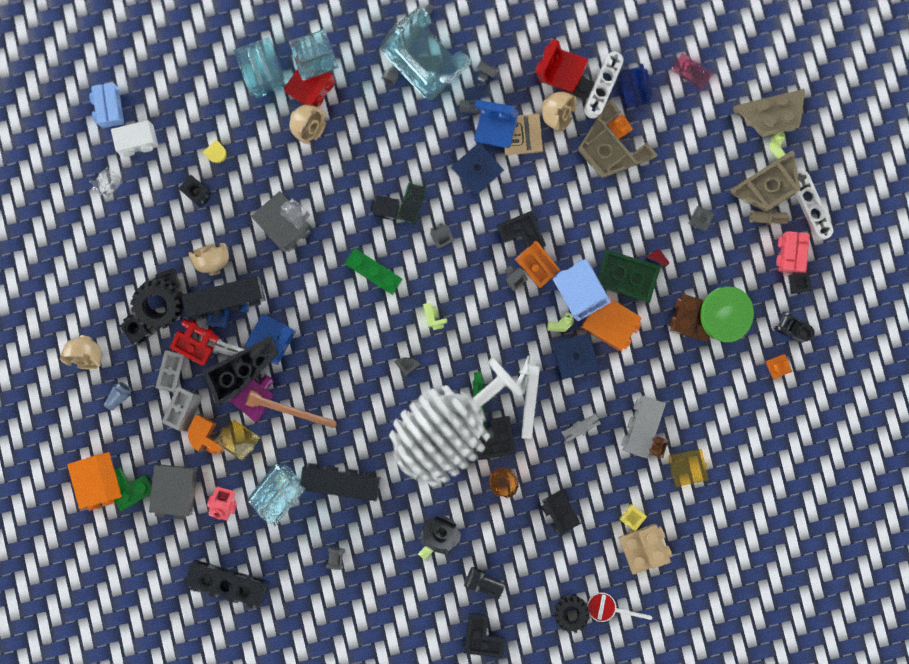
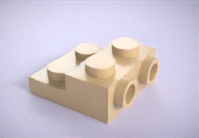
(645, 548)

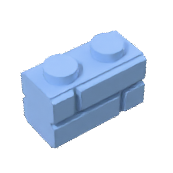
(107, 105)

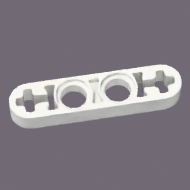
(605, 85)
(815, 203)
(530, 402)

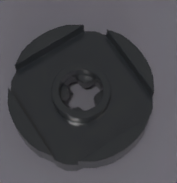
(436, 543)

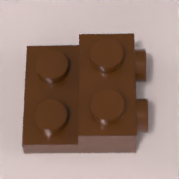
(688, 318)

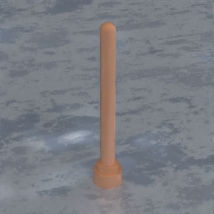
(255, 399)

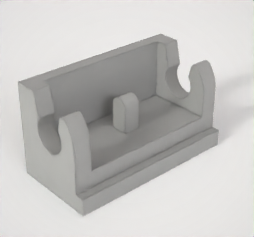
(169, 371)
(181, 409)

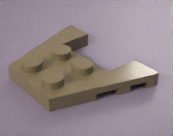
(606, 151)

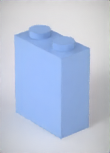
(581, 290)

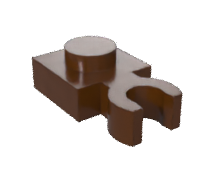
(659, 447)

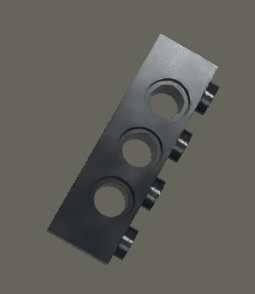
(196, 582)

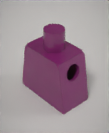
(256, 412)

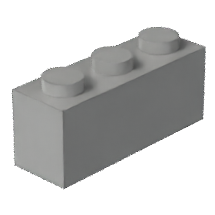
(643, 426)

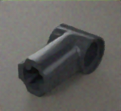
(479, 581)

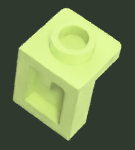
(431, 314)

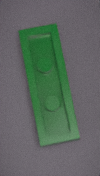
(373, 271)

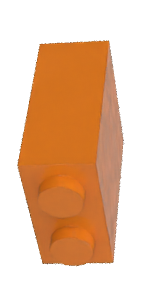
(613, 325)
(94, 481)

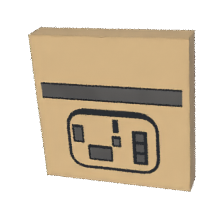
(526, 136)

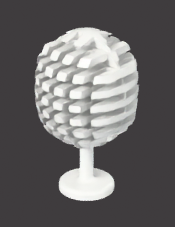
(445, 430)

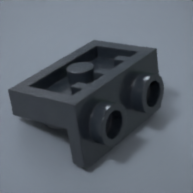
(560, 512)

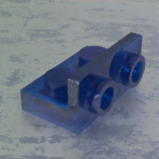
(635, 86)

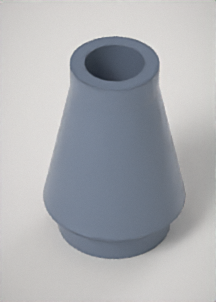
(118, 394)

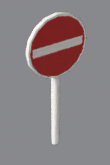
(603, 608)

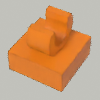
(620, 126)
(778, 366)

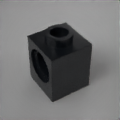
(190, 185)
(385, 208)
(139, 337)

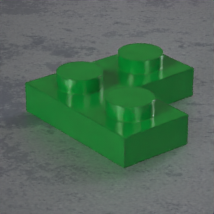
(131, 492)

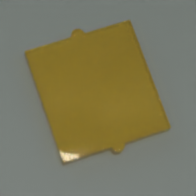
(237, 440)
(688, 467)

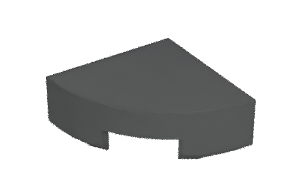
(465, 107)
(407, 365)

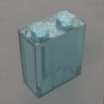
(313, 54)
(260, 67)
(276, 493)

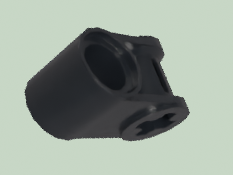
(791, 326)

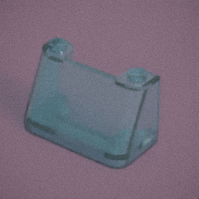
(422, 56)

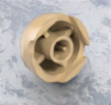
(558, 109)
(307, 123)
(210, 259)
(82, 352)

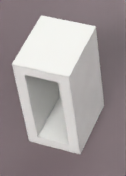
(134, 138)

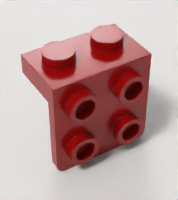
(560, 67)
(311, 90)

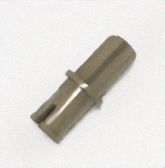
(768, 217)

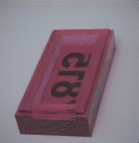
(692, 71)

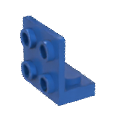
(495, 124)
(268, 327)

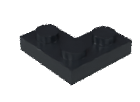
(521, 226)
(502, 442)
(478, 642)

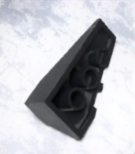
(236, 372)

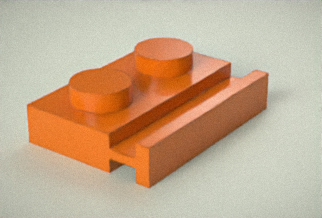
(537, 264)

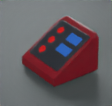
(658, 258)

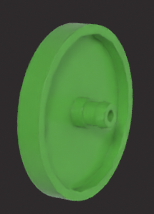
(727, 314)

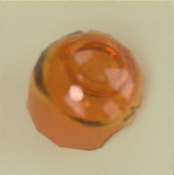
(504, 482)

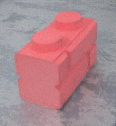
(793, 252)

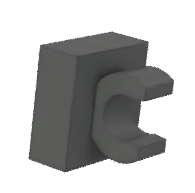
(487, 71)
(701, 218)
(441, 236)
(515, 278)

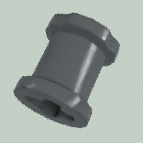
(335, 558)

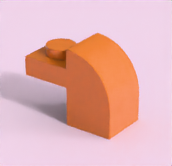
(200, 433)

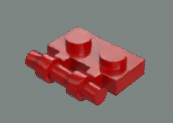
(192, 347)

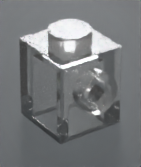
(294, 213)

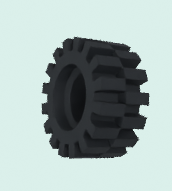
(580, 622)

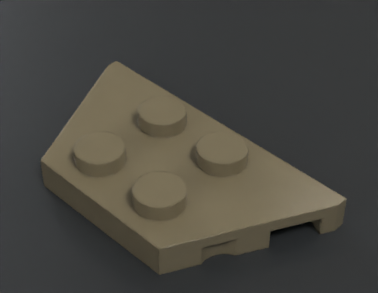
(773, 113)
(771, 184)

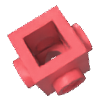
(222, 503)

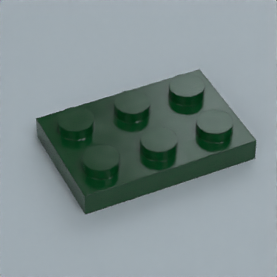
(628, 276)

